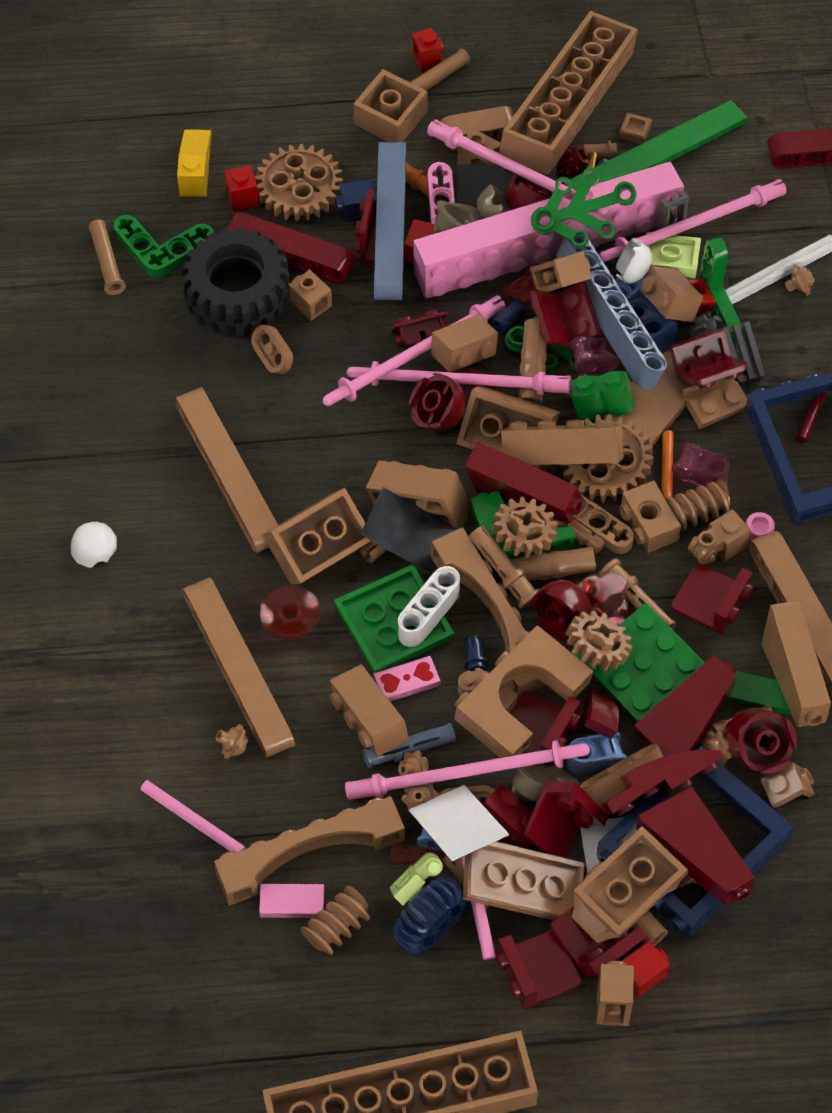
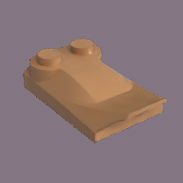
(625, 886)

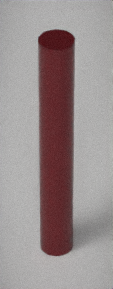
(811, 416)

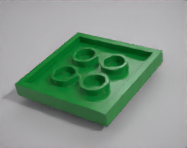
(373, 619)
(654, 665)

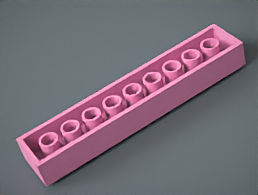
(510, 243)

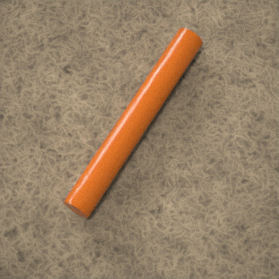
(667, 463)

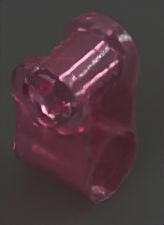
(596, 357)
(700, 466)

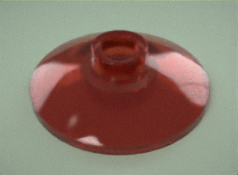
(289, 601)

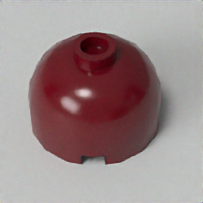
(524, 192)
(438, 403)
(558, 605)

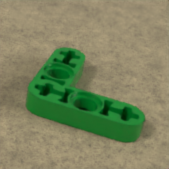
(154, 252)
(713, 273)

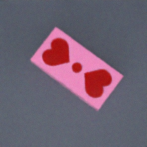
(408, 679)

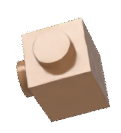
(310, 295)

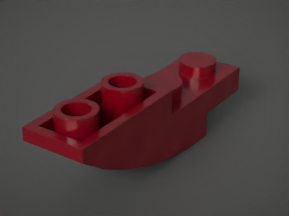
(670, 771)

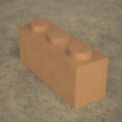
(368, 711)

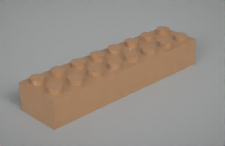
(568, 92)
(462, 1078)

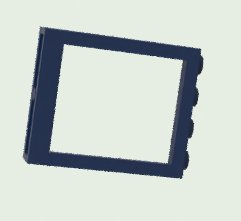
(799, 506)
(742, 798)

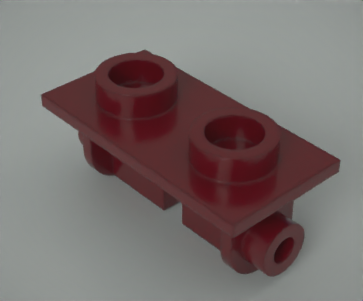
(410, 329)

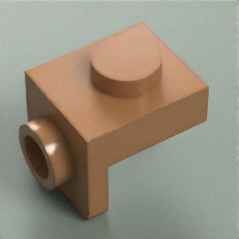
(788, 784)

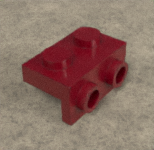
(510, 814)

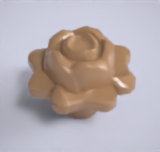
(800, 279)
(233, 741)
(716, 741)
(413, 763)
(418, 794)

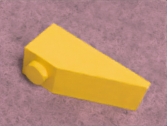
(194, 163)

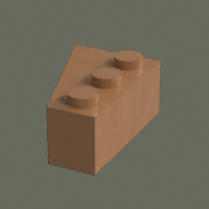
(427, 488)

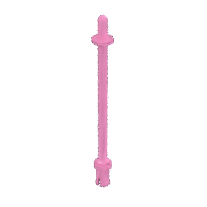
(454, 137)
(758, 196)
(539, 383)
(347, 389)
(379, 785)

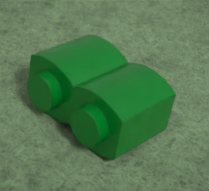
(602, 395)

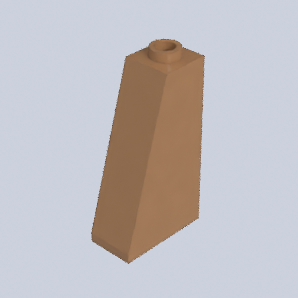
(796, 664)

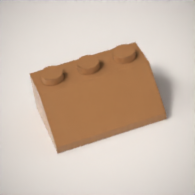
(492, 412)

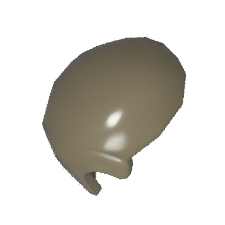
(490, 202)

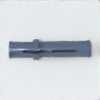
(440, 735)

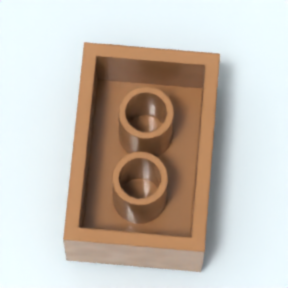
(317, 536)

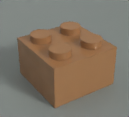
(390, 107)

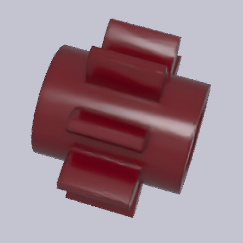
(573, 161)

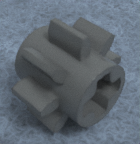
(704, 324)

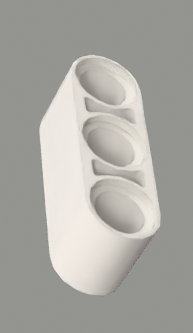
(427, 618)

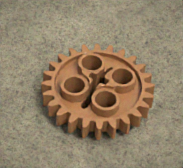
(298, 182)
(617, 477)

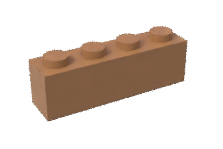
(564, 444)

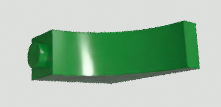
(483, 511)

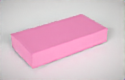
(291, 900)

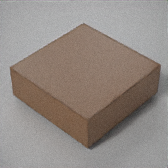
(635, 128)

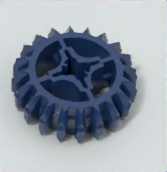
(430, 915)

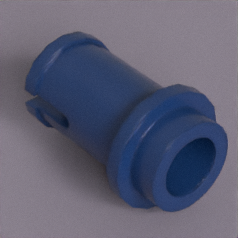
(503, 321)
(475, 654)

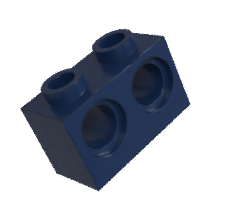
(662, 330)

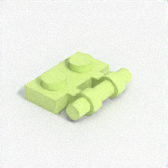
(414, 877)

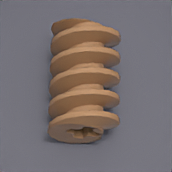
(700, 503)
(336, 920)

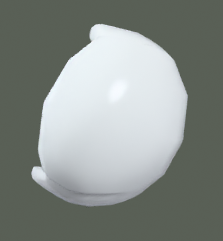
(634, 262)
(93, 543)

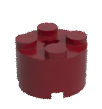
(757, 754)

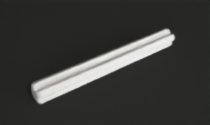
(779, 269)

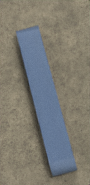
(390, 221)
(619, 320)

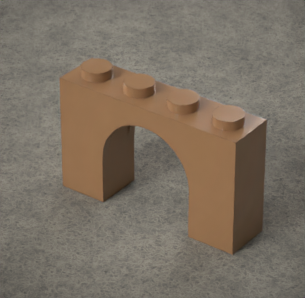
(536, 657)

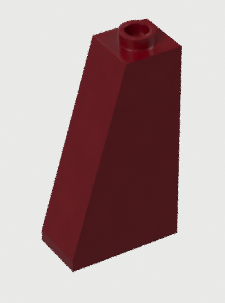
(514, 479)
(689, 710)
(700, 845)

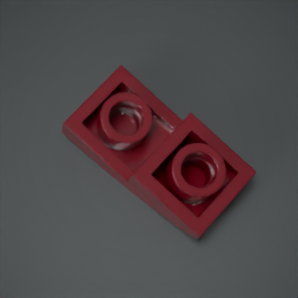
(601, 714)

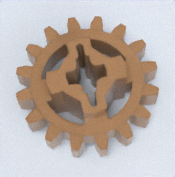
(524, 527)
(597, 638)

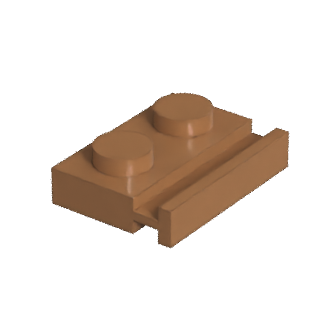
(714, 402)

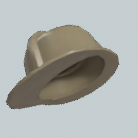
(454, 215)
(531, 779)

